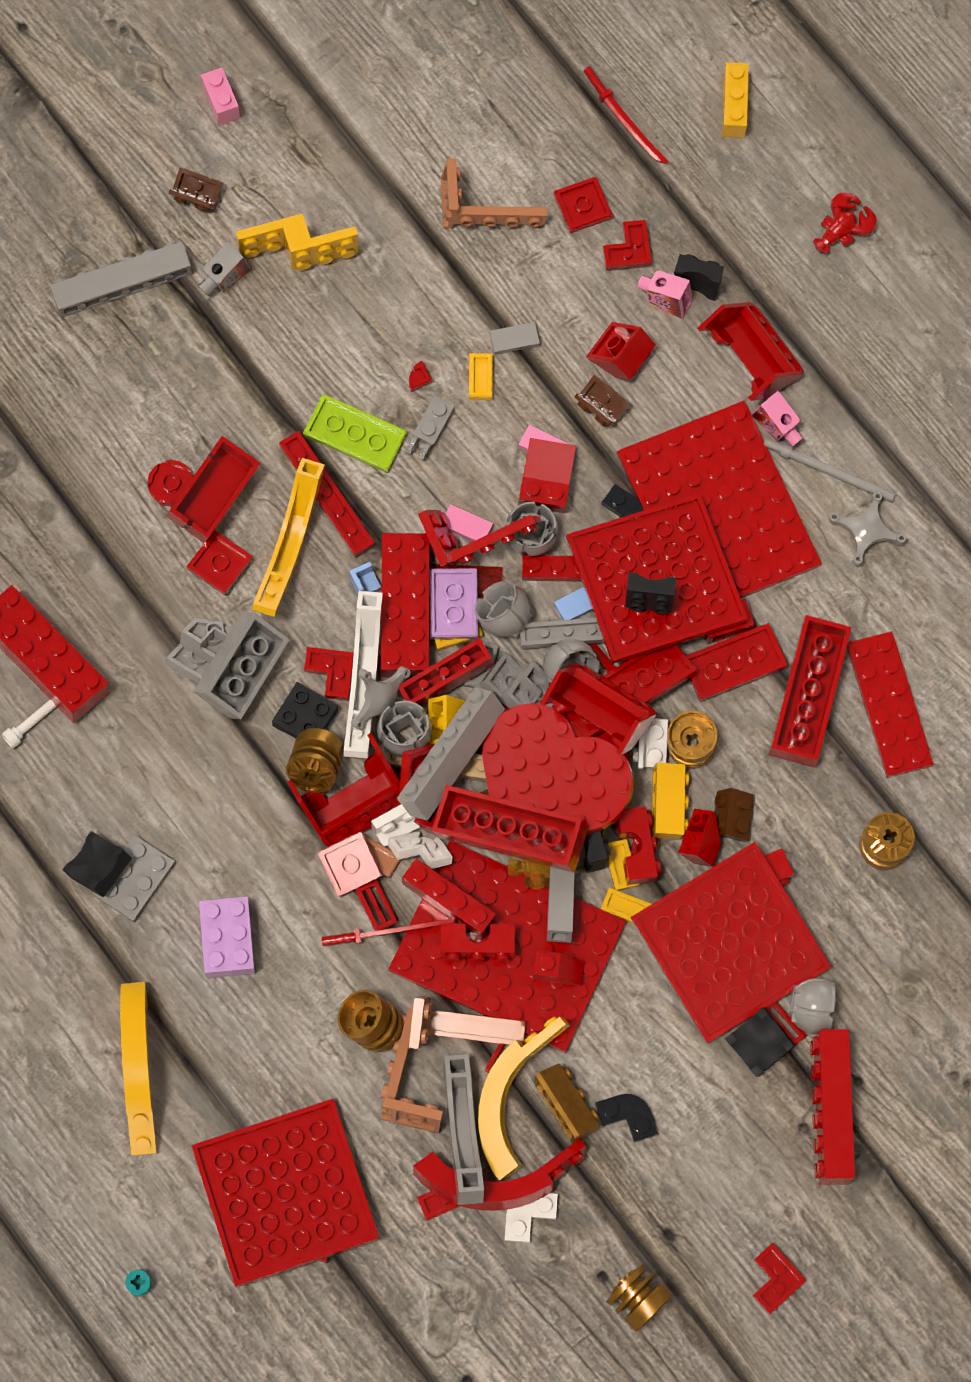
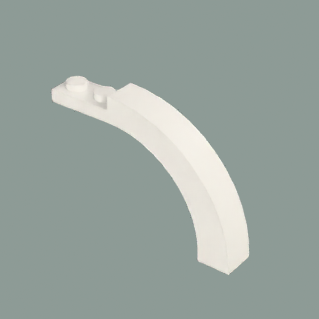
(365, 657)

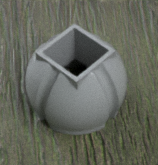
(549, 524)
(503, 609)
(558, 653)
(398, 717)
(812, 1005)

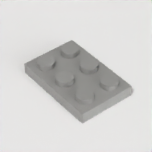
(138, 880)

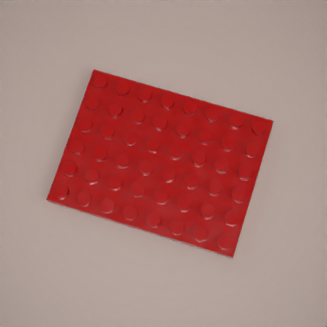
(740, 488)
(507, 987)

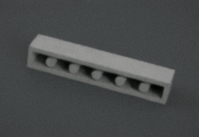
(120, 279)
(451, 753)

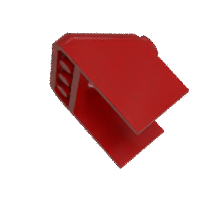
(756, 346)
(601, 703)
(354, 806)

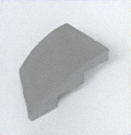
(197, 647)
(515, 684)

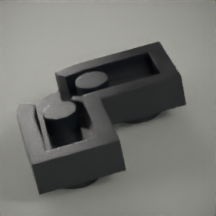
(621, 502)
(631, 1109)

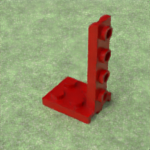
(446, 544)

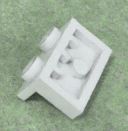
(652, 745)
(393, 823)

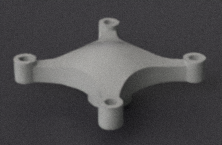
(867, 529)
(378, 694)

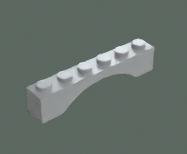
(462, 1129)

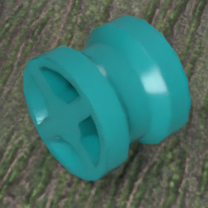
(139, 1287)

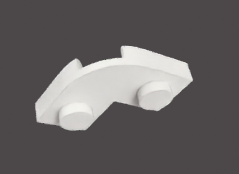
(411, 844)
(519, 1219)

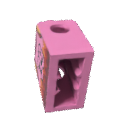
(668, 292)
(778, 419)

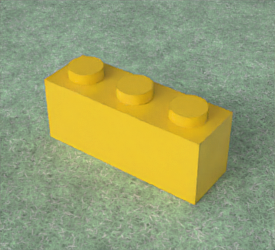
(735, 100)
(669, 800)

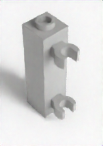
(560, 905)

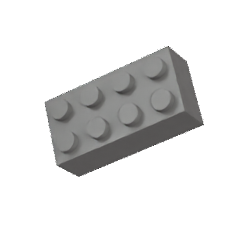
(241, 665)

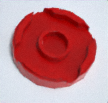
(168, 481)

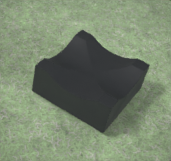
(703, 275)
(650, 594)
(303, 711)
(596, 851)
(97, 864)
(760, 1042)

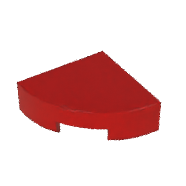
(419, 377)

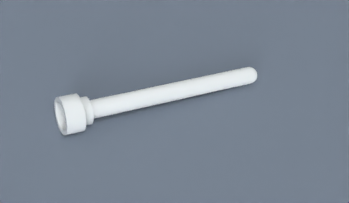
(14, 735)

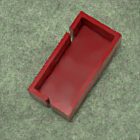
(213, 489)

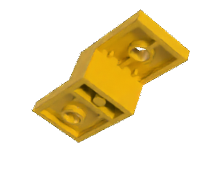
(300, 248)

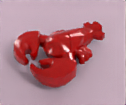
(844, 222)

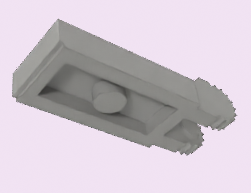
(431, 426)

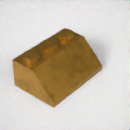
(566, 1102)

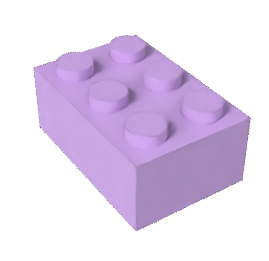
(226, 937)

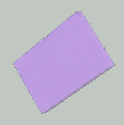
(453, 603)

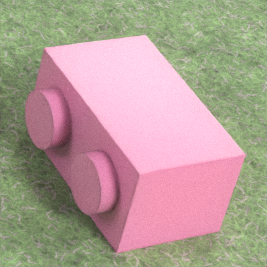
(220, 96)

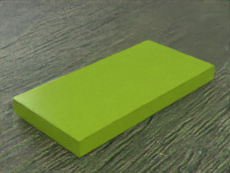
(355, 433)

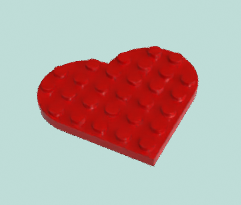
(542, 764)

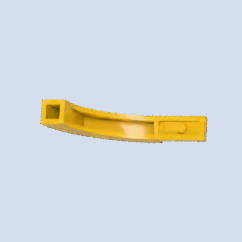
(290, 538)
(136, 1068)
(494, 1096)

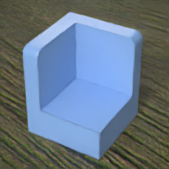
(364, 579)

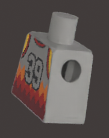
(224, 270)

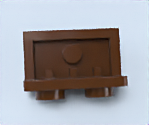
(196, 189)
(602, 401)
(734, 813)

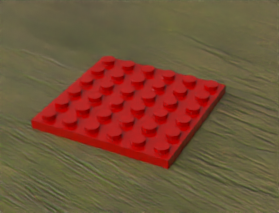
(657, 544)
(730, 942)
(285, 1193)

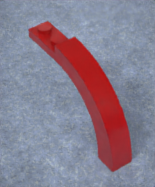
(504, 1194)

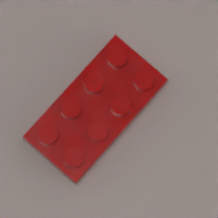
(736, 662)

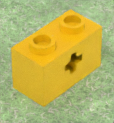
(441, 712)

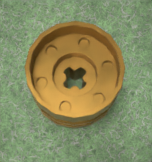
(692, 726)
(315, 760)
(882, 853)
(370, 1021)
(639, 1297)

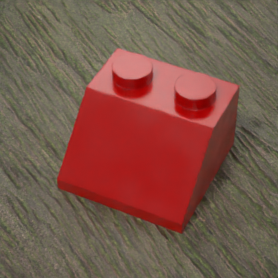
(621, 350)

